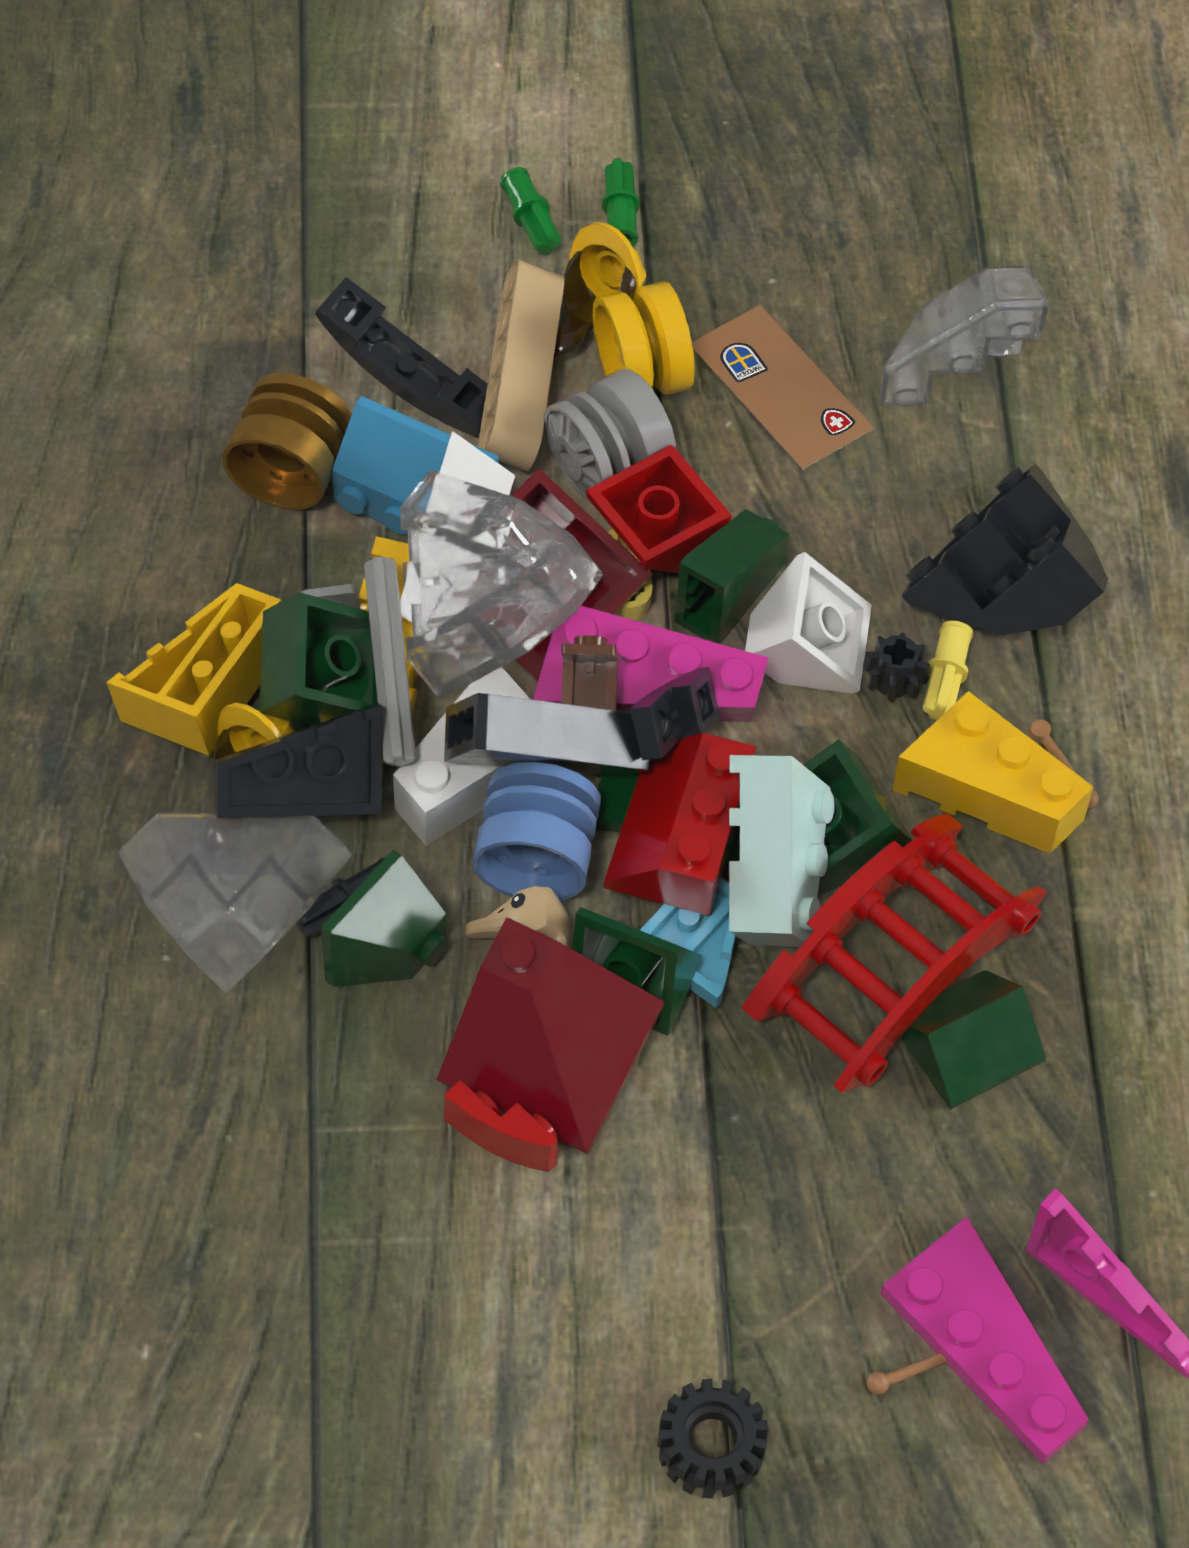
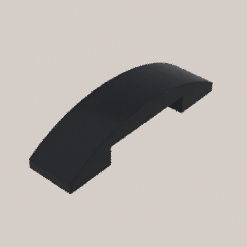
(399, 362)

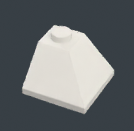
(811, 629)

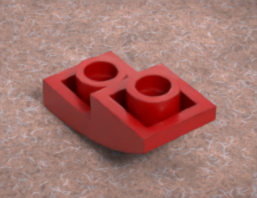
(512, 1136)

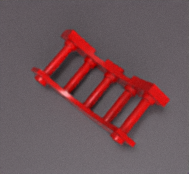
(863, 899)

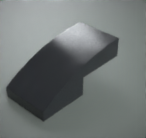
(675, 712)

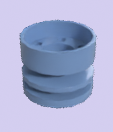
(537, 829)

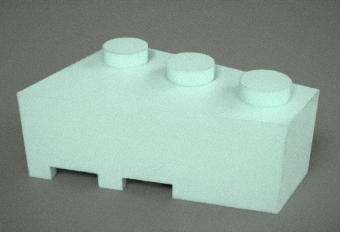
(780, 850)

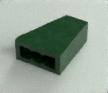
(728, 574)

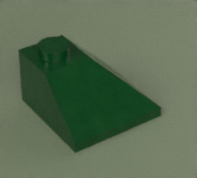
(384, 928)

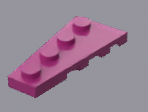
(974, 1320)

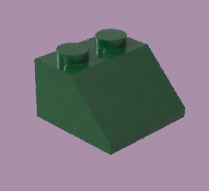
(315, 660)

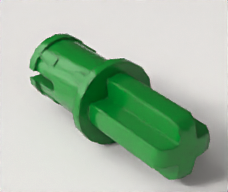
(620, 199)
(530, 210)

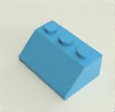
(385, 461)

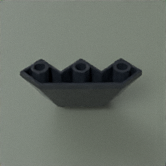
(1013, 563)

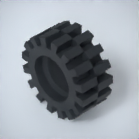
(707, 1472)

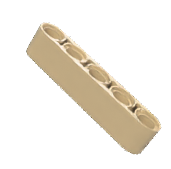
(521, 364)

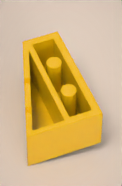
(198, 672)
(996, 774)

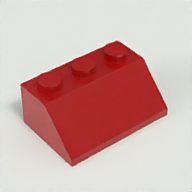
(679, 825)

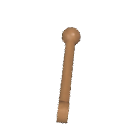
(1040, 733)
(879, 1382)

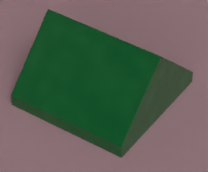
(639, 958)
(975, 1037)

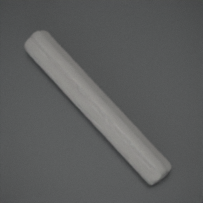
(390, 661)

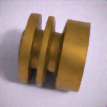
(286, 441)

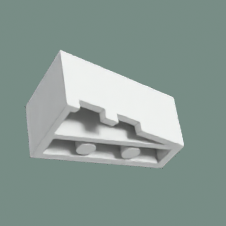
(441, 794)

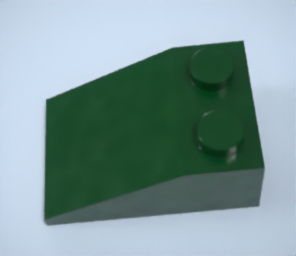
(861, 817)

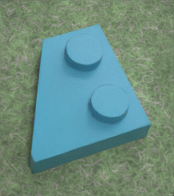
(704, 936)

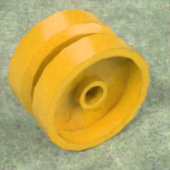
(645, 337)

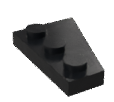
(307, 772)

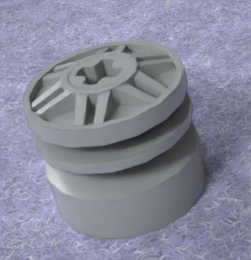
(606, 429)

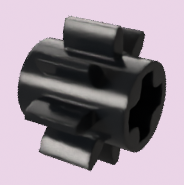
(896, 666)

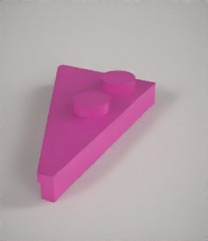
(1083, 1261)

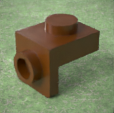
(590, 673)

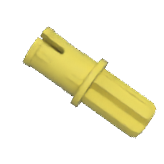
(947, 668)

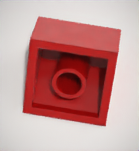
(659, 509)

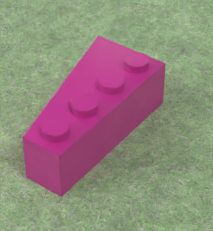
(654, 657)

